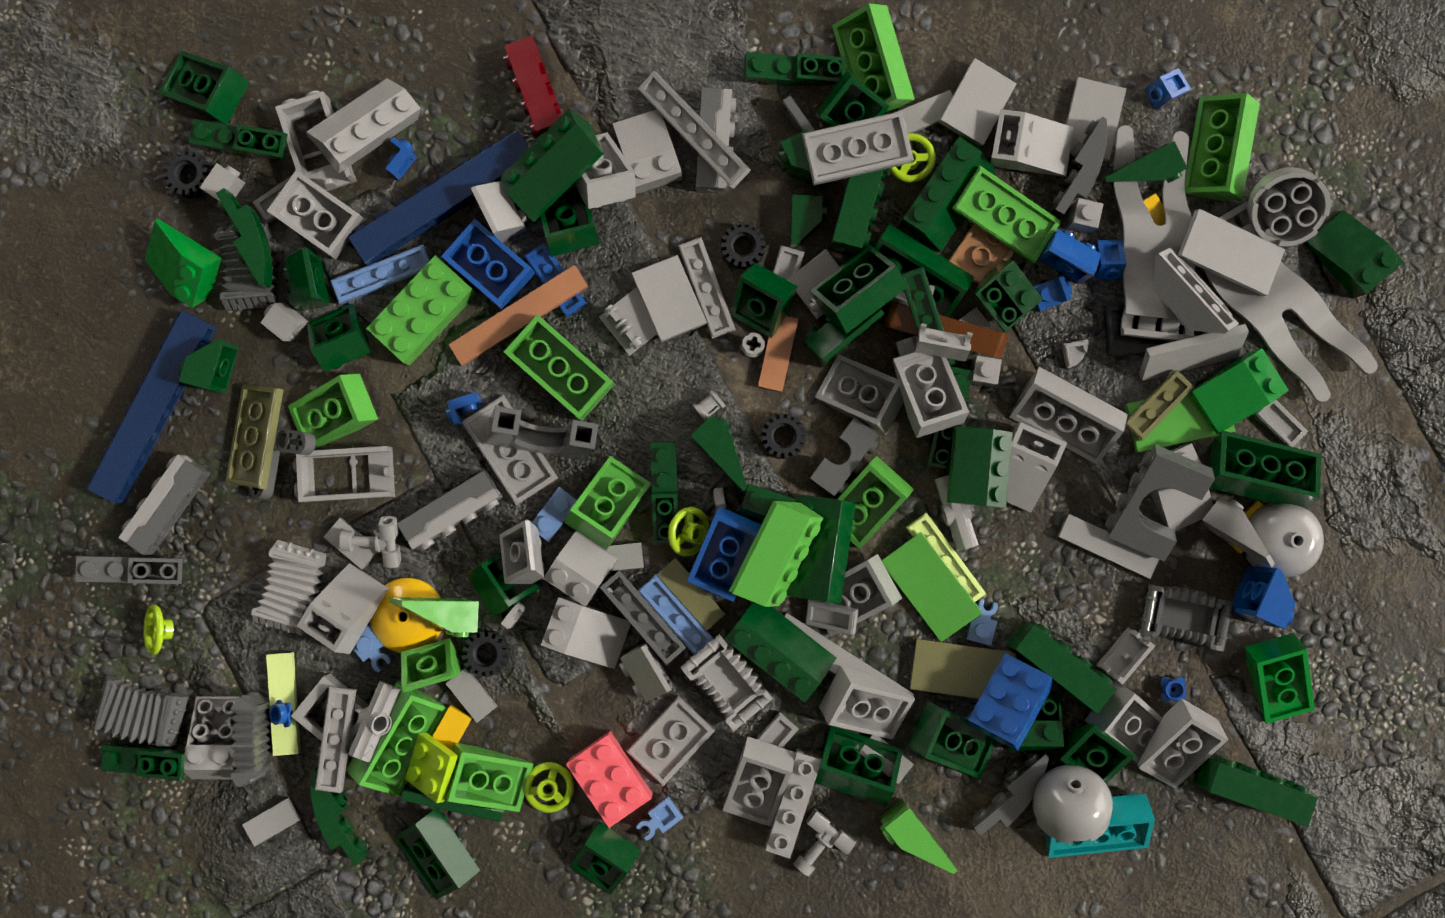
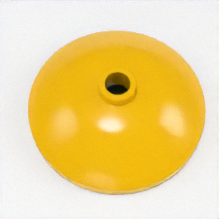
(400, 634)

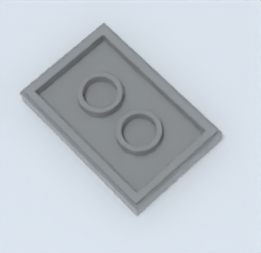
(977, 102)
(1091, 102)
(669, 298)
(670, 740)

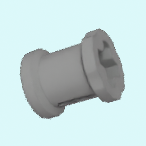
(746, 348)
(709, 405)

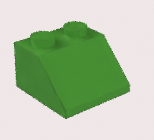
(429, 665)

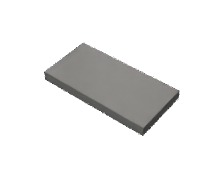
(857, 148)
(1231, 252)
(1192, 352)
(518, 470)

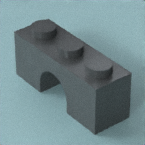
(858, 440)

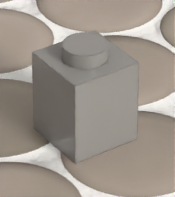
(222, 178)
(1084, 216)
(283, 321)
(985, 371)

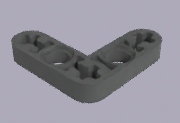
(291, 447)

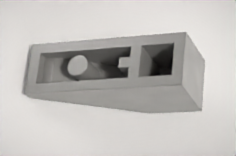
(1231, 524)

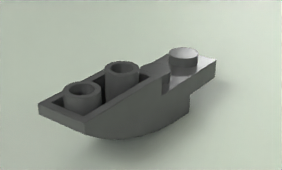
(1088, 159)
(129, 569)
(1020, 788)

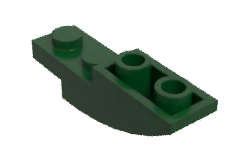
(793, 70)
(238, 139)
(253, 245)
(941, 441)
(663, 488)
(143, 761)
(334, 826)

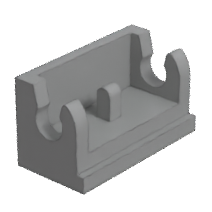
(943, 343)
(1125, 656)

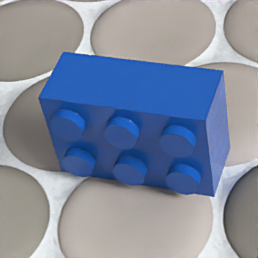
(488, 264)
(723, 552)
(1011, 701)

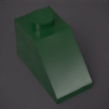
(805, 217)

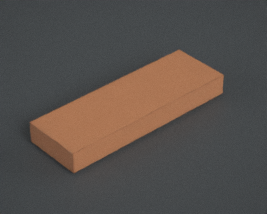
(778, 356)

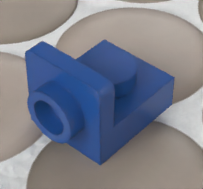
(1167, 88)
(400, 161)
(1112, 259)
(1053, 293)
(465, 403)

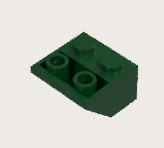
(1007, 294)
(1047, 728)

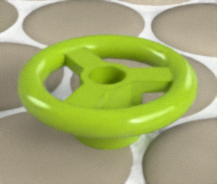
(929, 157)
(691, 532)
(156, 629)
(543, 794)

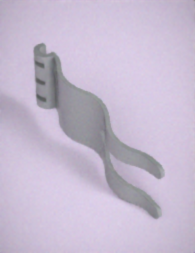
(1145, 240)
(1292, 294)

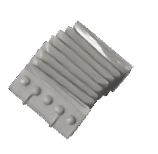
(290, 586)
(728, 681)

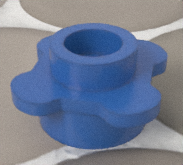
(1178, 684)
(281, 713)

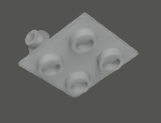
(810, 276)
(629, 322)

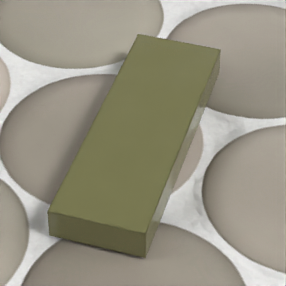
(1158, 405)
(691, 596)

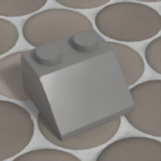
(500, 210)
(521, 554)
(580, 568)
(646, 672)

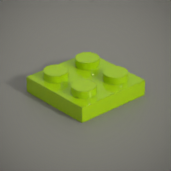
(431, 767)

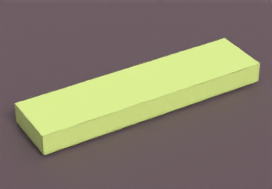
(947, 553)
(283, 687)

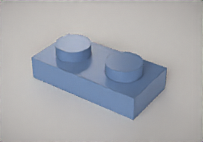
(554, 514)

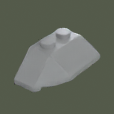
(1189, 296)

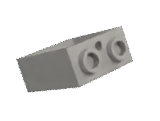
(313, 699)

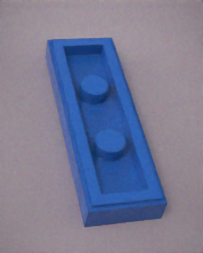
(548, 268)

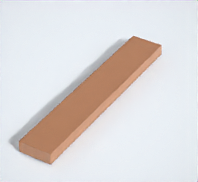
(518, 315)

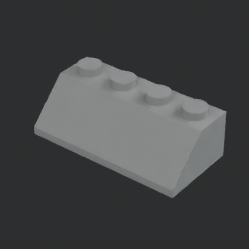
(364, 124)
(1069, 415)

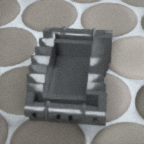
(241, 291)
(1186, 616)
(139, 713)
(250, 738)

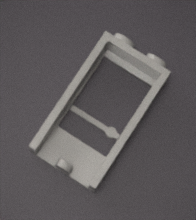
(295, 109)
(380, 474)

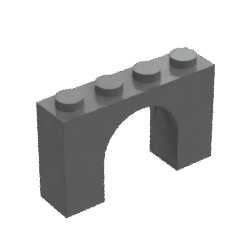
(572, 442)
(1159, 470)

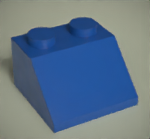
(1070, 256)

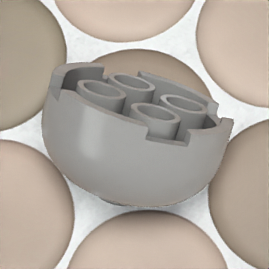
(1288, 206)
(1290, 537)
(1072, 804)

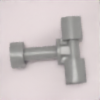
(383, 541)
(827, 836)

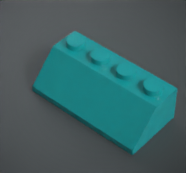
(1128, 830)

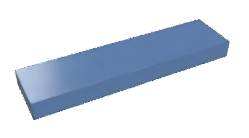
(380, 274)
(675, 614)

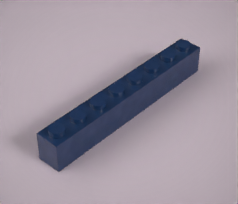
(436, 202)
(150, 410)

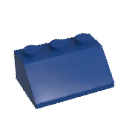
(1264, 597)

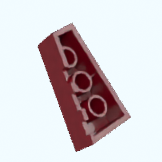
(533, 83)

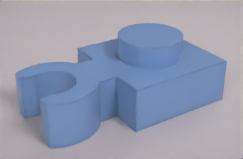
(982, 627)
(369, 647)
(662, 816)

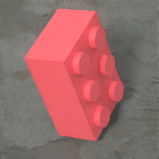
(609, 779)

